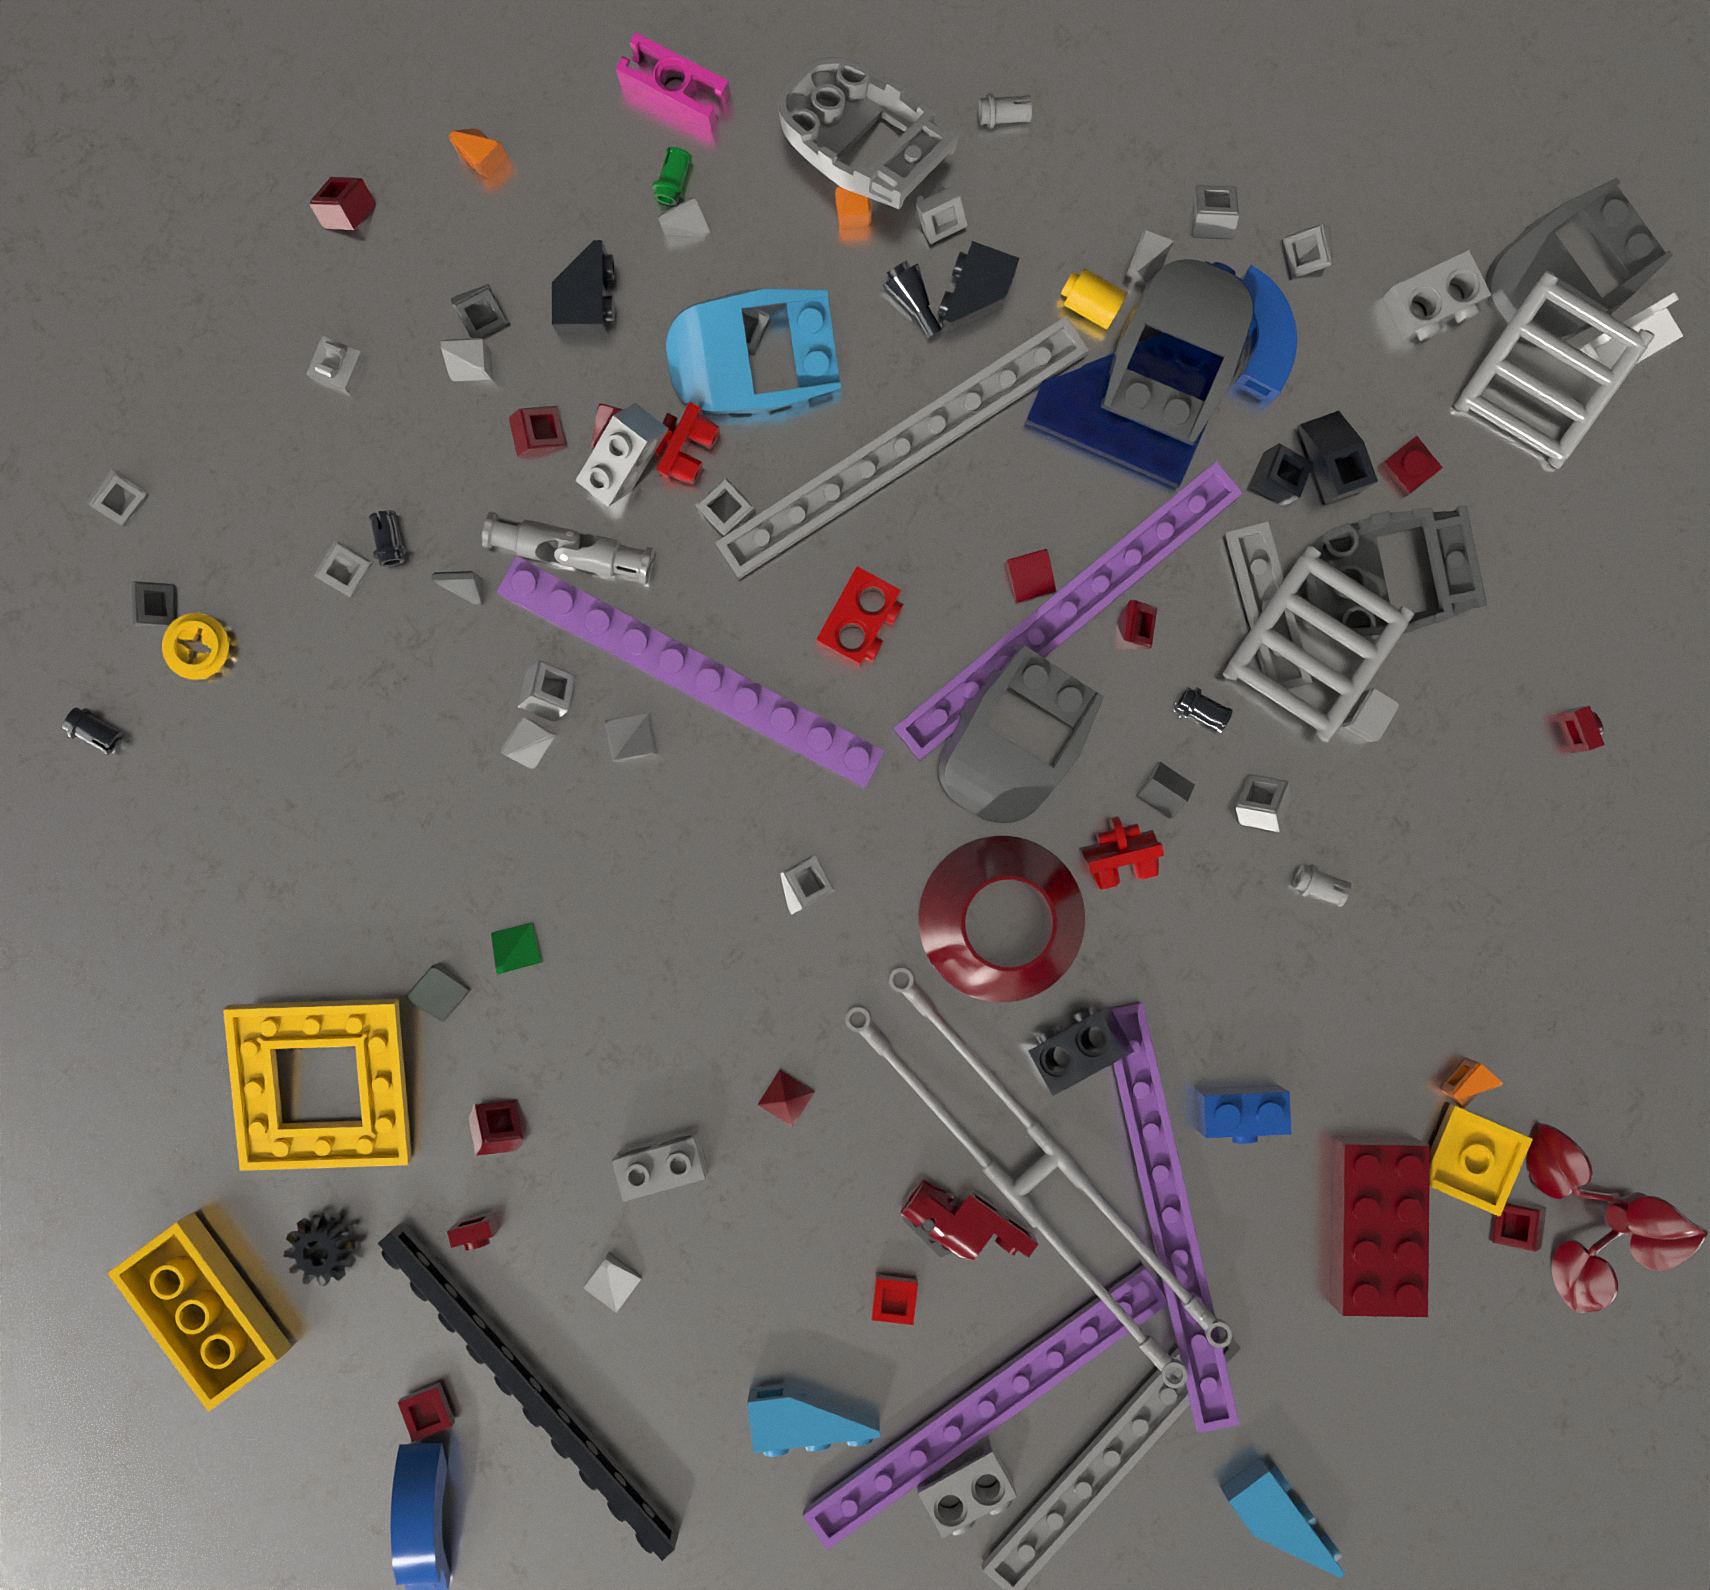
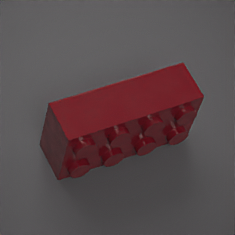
(1380, 1226)

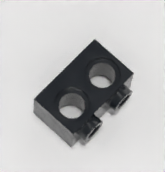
(1083, 1055)

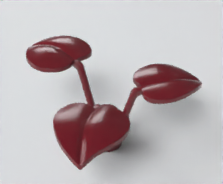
(1659, 1231)

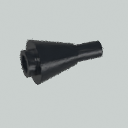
(909, 290)

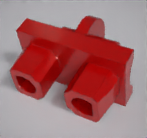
(692, 427)
(1120, 848)

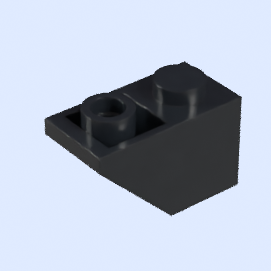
(981, 286)
(581, 293)
(1337, 456)

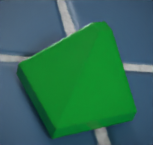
(515, 948)

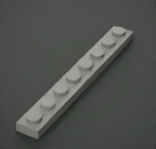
(1091, 1478)

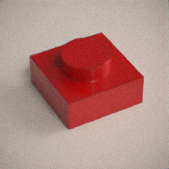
(894, 1299)

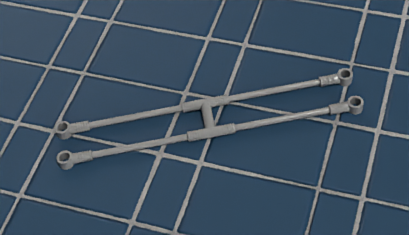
(1054, 1157)

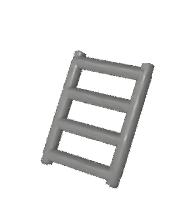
(1521, 326)
(1372, 653)

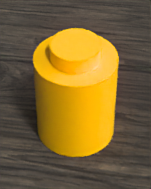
(1093, 297)

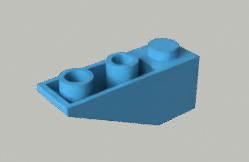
(797, 1418)
(1273, 1517)

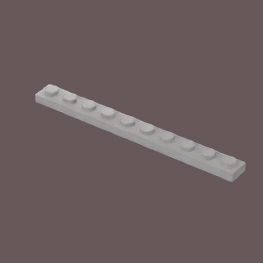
(902, 447)

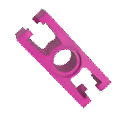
(669, 65)

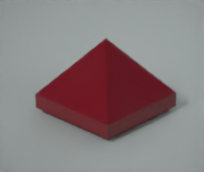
(1138, 623)
(786, 1097)

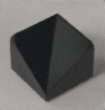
(1281, 474)

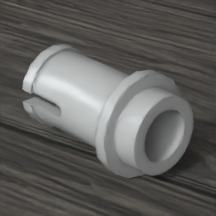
(1004, 109)
(1316, 883)

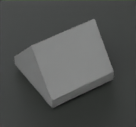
(116, 497)

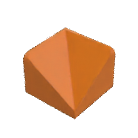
(478, 150)
(852, 209)
(1468, 1081)

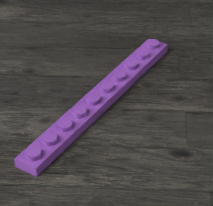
(1076, 601)
(690, 671)
(1171, 1221)
(981, 1410)

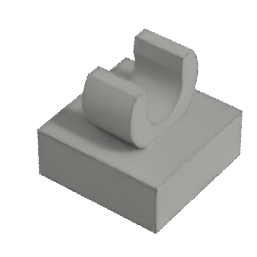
(941, 213)
(335, 364)

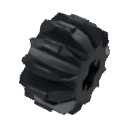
(312, 1260)

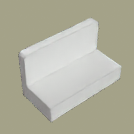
(1654, 318)

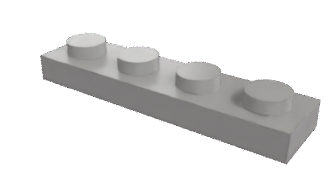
(1259, 579)

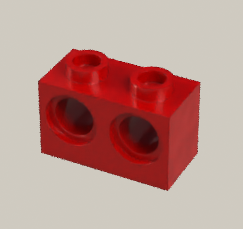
(850, 613)

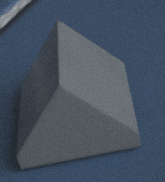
(152, 604)
(1166, 790)

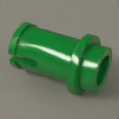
(672, 176)

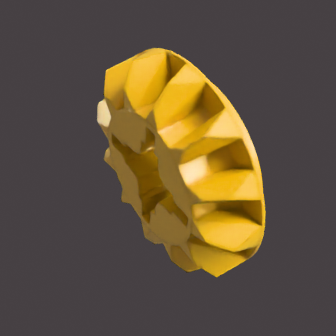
(180, 657)

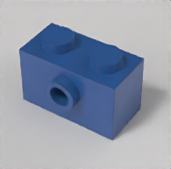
(1243, 1112)

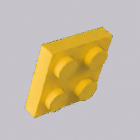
(1476, 1159)

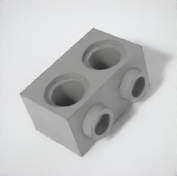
(1433, 291)
(621, 454)
(660, 1166)
(960, 1480)

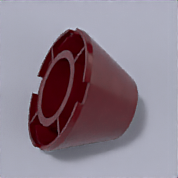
(954, 887)

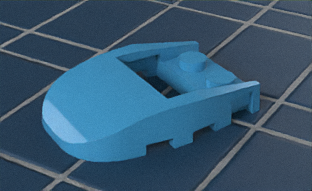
(712, 359)

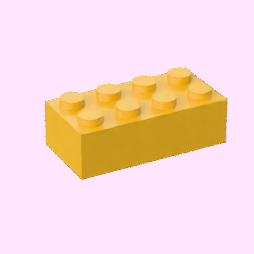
(200, 1311)

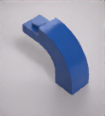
(1271, 335)
(417, 1518)

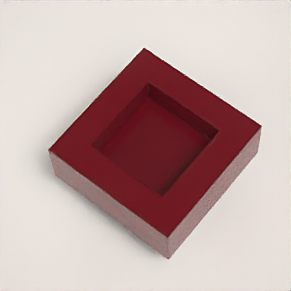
(1411, 466)
(1583, 728)
(473, 1232)
(426, 1412)

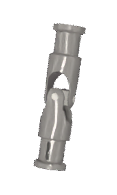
(574, 549)

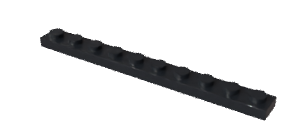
(538, 1402)

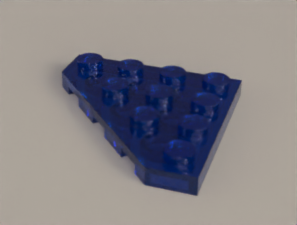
(1072, 409)

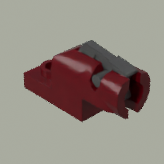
(962, 1225)

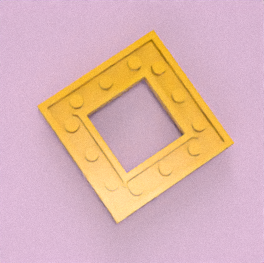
(261, 1135)

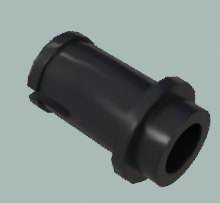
(387, 538)
(1203, 709)
(90, 729)

